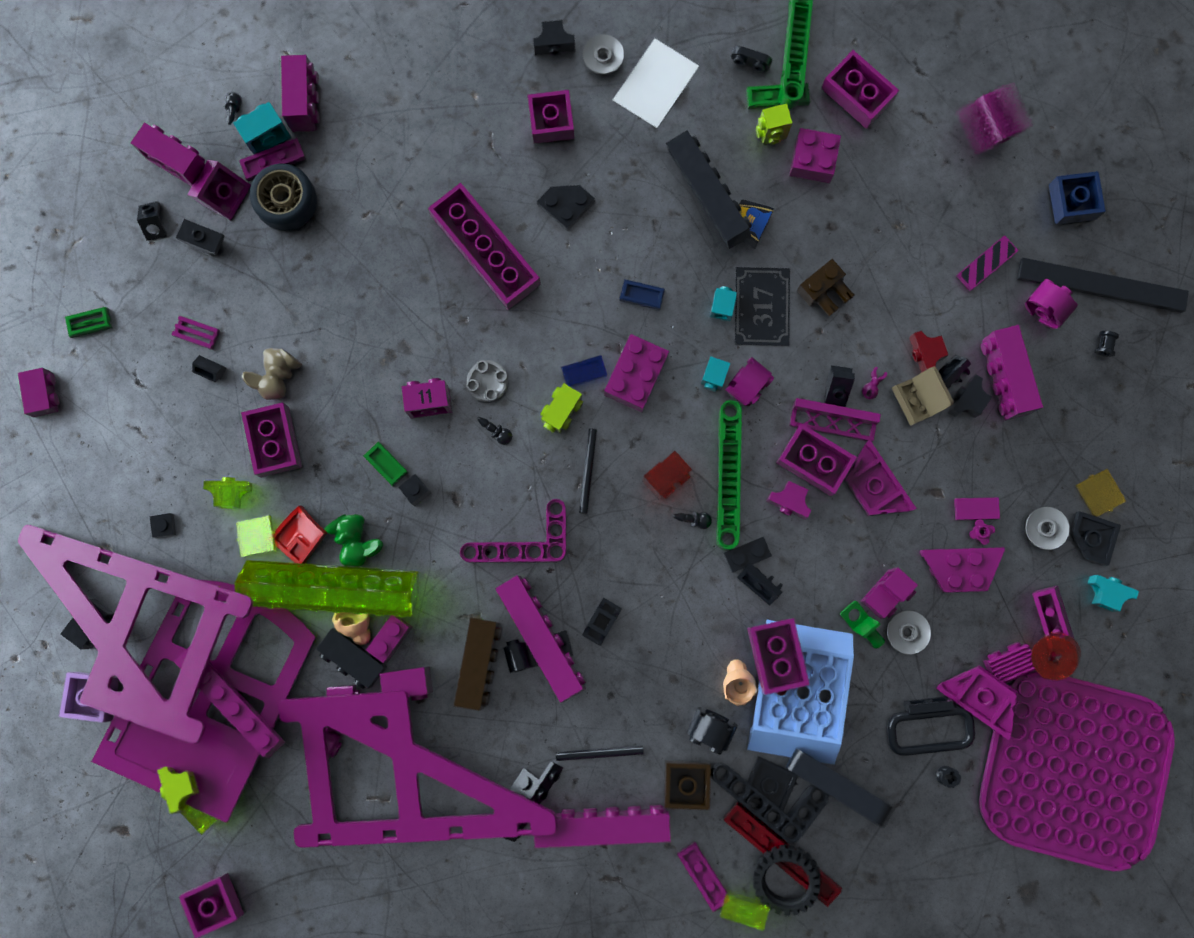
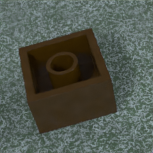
(687, 785)

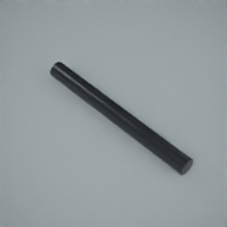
(587, 475)
(599, 753)

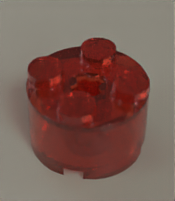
(1062, 645)

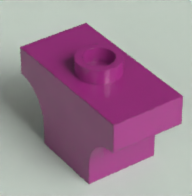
(791, 500)

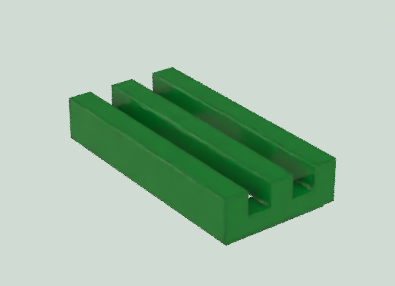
(106, 325)

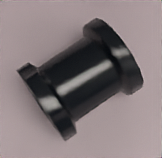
(1107, 343)
(946, 770)

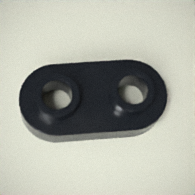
(745, 56)

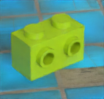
(774, 124)

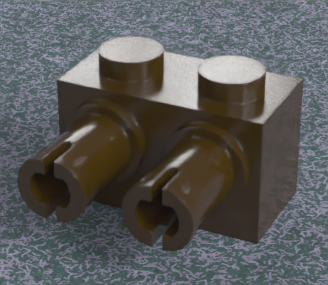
(821, 282)

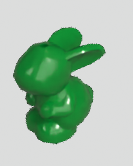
(348, 533)

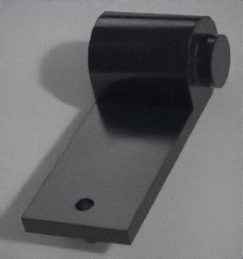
(521, 658)

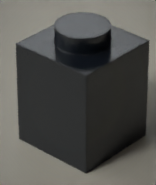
(414, 490)

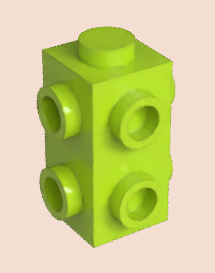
(558, 414)

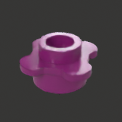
(983, 538)

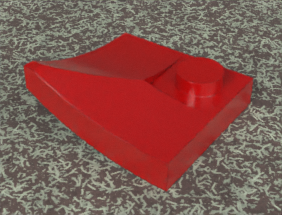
(299, 535)

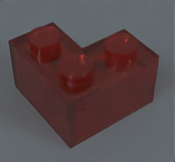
(667, 475)

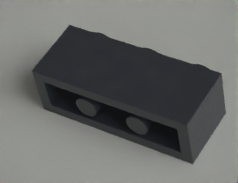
(351, 659)

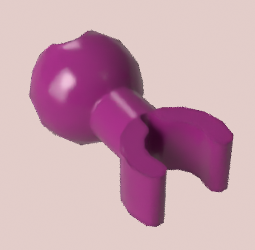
(871, 388)

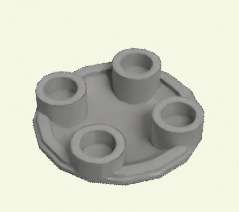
(487, 381)

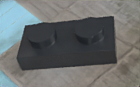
(748, 553)

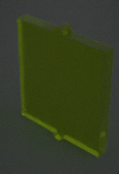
(255, 536)

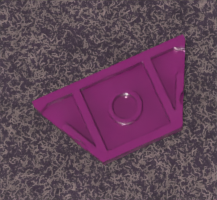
(876, 484)
(963, 568)
(984, 698)

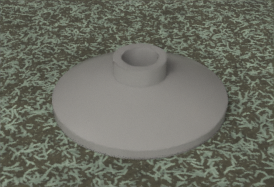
(603, 45)
(1057, 528)
(919, 630)

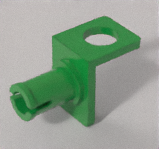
(864, 625)

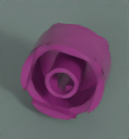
(1051, 304)
(749, 381)

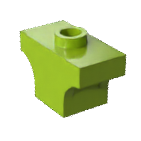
(177, 788)

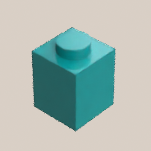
(723, 303)
(715, 374)

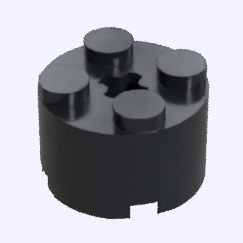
(711, 730)

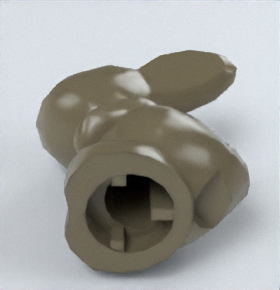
(277, 366)

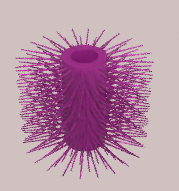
(994, 118)

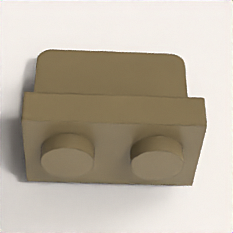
(923, 396)

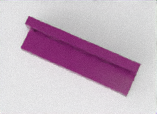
(835, 412)

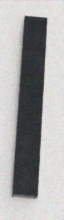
(1104, 285)

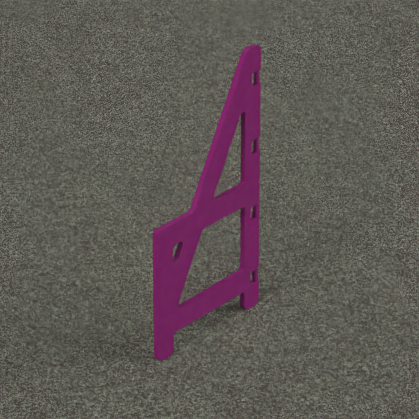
(140, 699)
(353, 717)

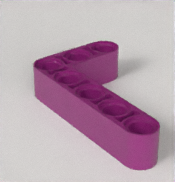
(524, 547)

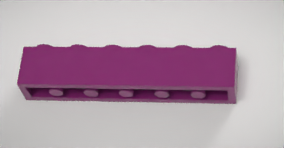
(541, 639)
(237, 710)

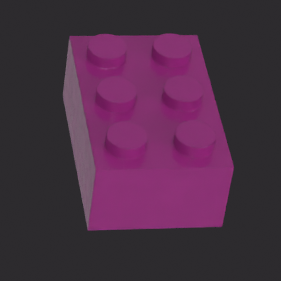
(859, 89)
(299, 93)
(168, 153)
(636, 373)
(271, 440)
(816, 460)
(778, 656)

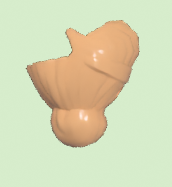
(353, 626)
(735, 692)

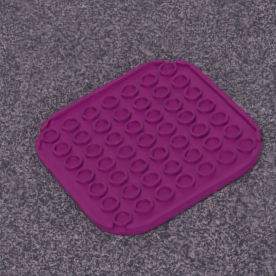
(1079, 773)

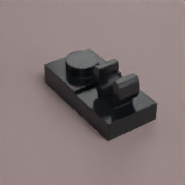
(953, 369)
(759, 584)

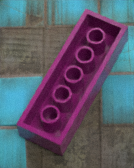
(484, 246)
(608, 827)

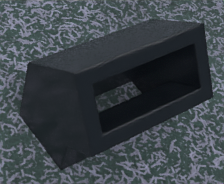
(208, 369)

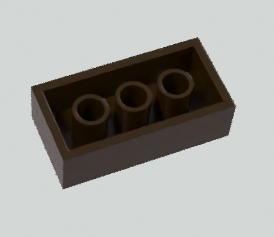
(477, 664)

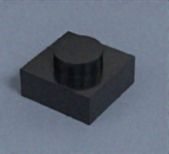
(162, 525)

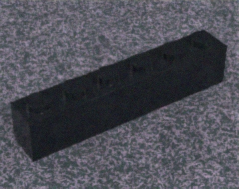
(708, 189)

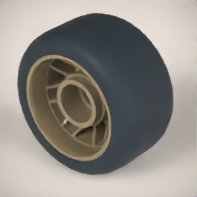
(279, 182)

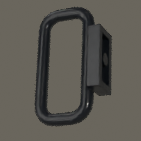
(927, 709)

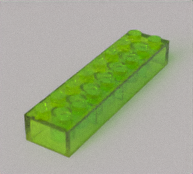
(329, 588)

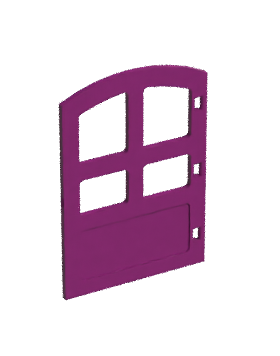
(223, 756)

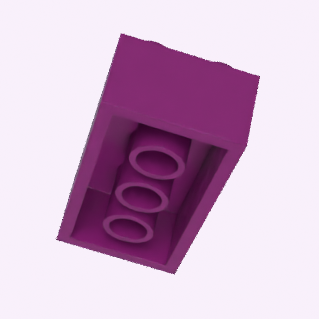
(1011, 373)

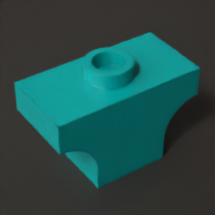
(1110, 592)

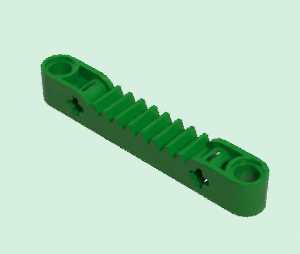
(795, 52)
(729, 475)

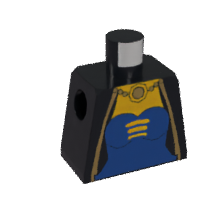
(758, 216)

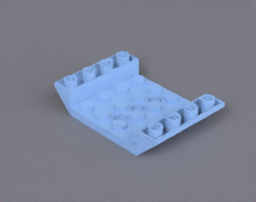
(808, 724)

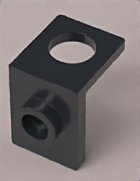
(149, 215)

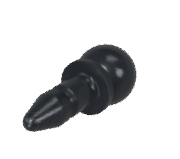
(232, 103)
(502, 435)
(701, 520)

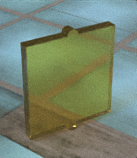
(1100, 493)

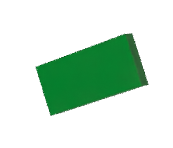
(385, 464)

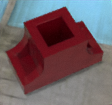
(927, 350)

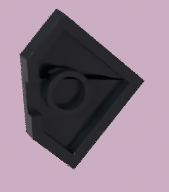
(566, 203)
(1095, 537)

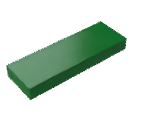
(768, 96)

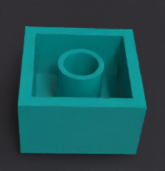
(262, 128)

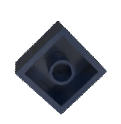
(1077, 198)

